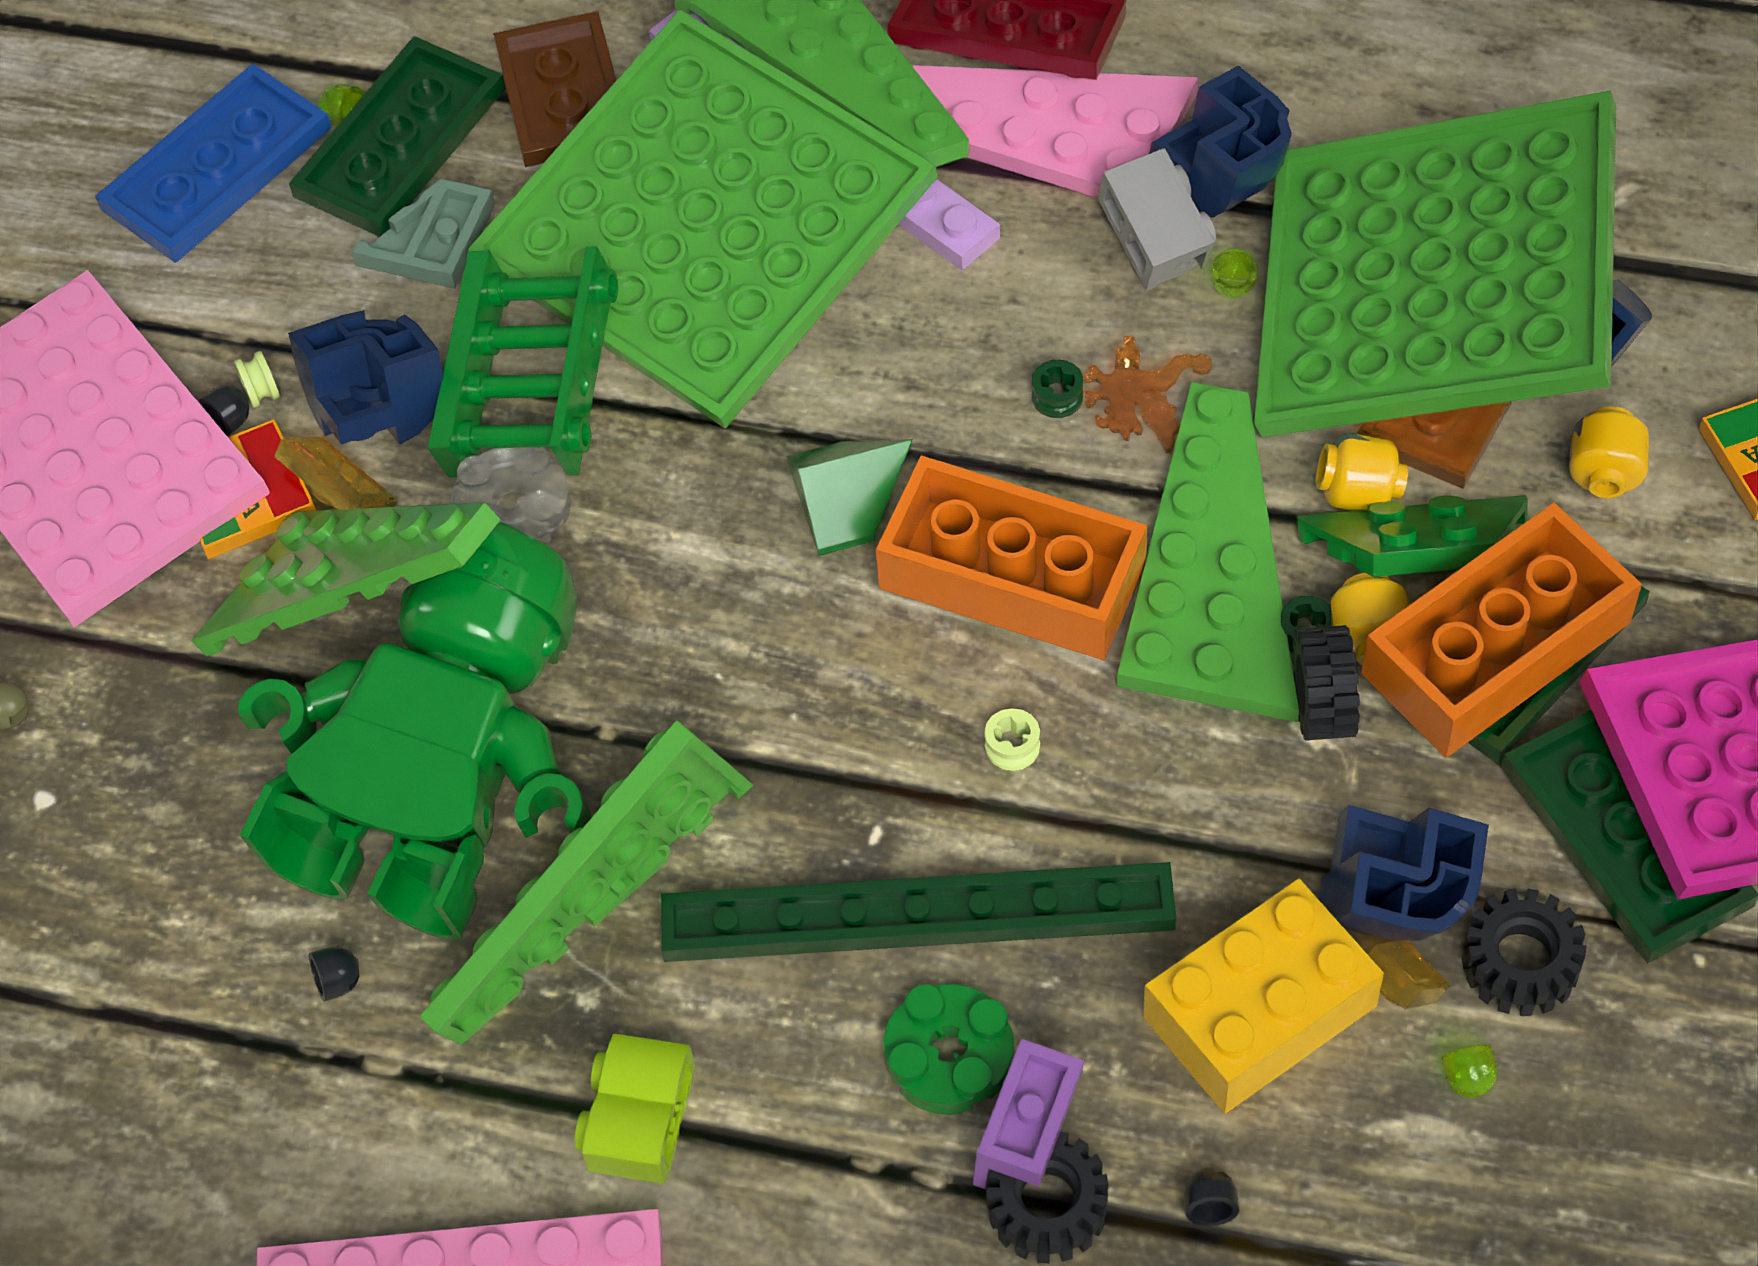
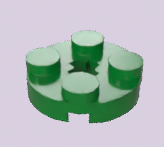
(942, 1012)

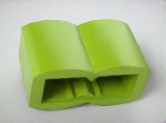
(637, 1108)

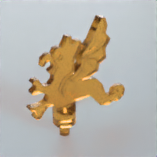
(1133, 387)

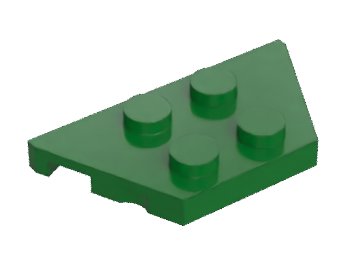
(1415, 537)

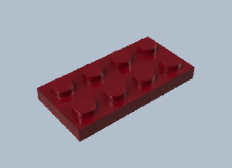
(1032, 34)

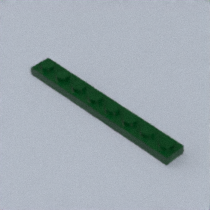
(917, 912)

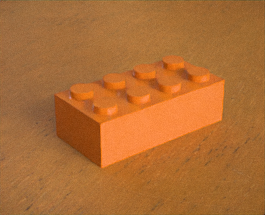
(1012, 557)
(1500, 629)

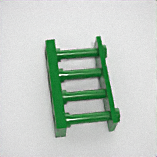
(479, 337)

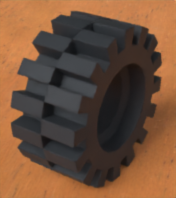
(1326, 682)
(1531, 919)
(1062, 1232)

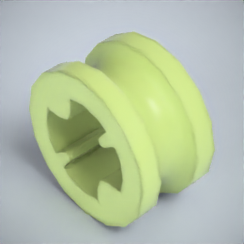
(256, 379)
(1002, 752)

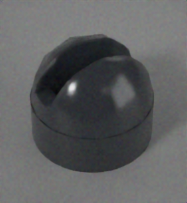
(227, 407)
(334, 971)
(1210, 1198)

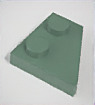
(431, 235)

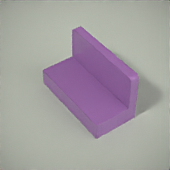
(1028, 1114)

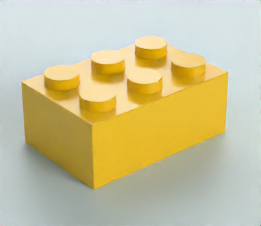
(1262, 995)

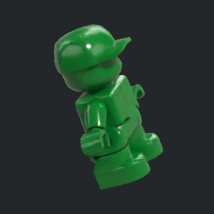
(422, 740)

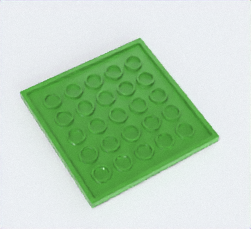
(718, 205)
(1441, 267)

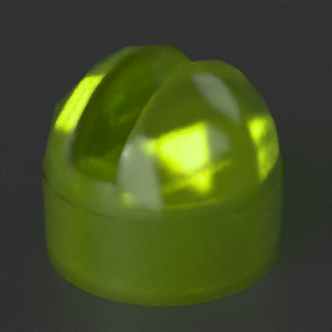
(339, 100)
(1234, 265)
(1471, 1070)

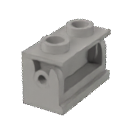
(1156, 218)

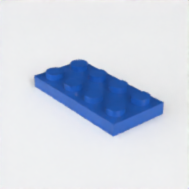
(213, 162)

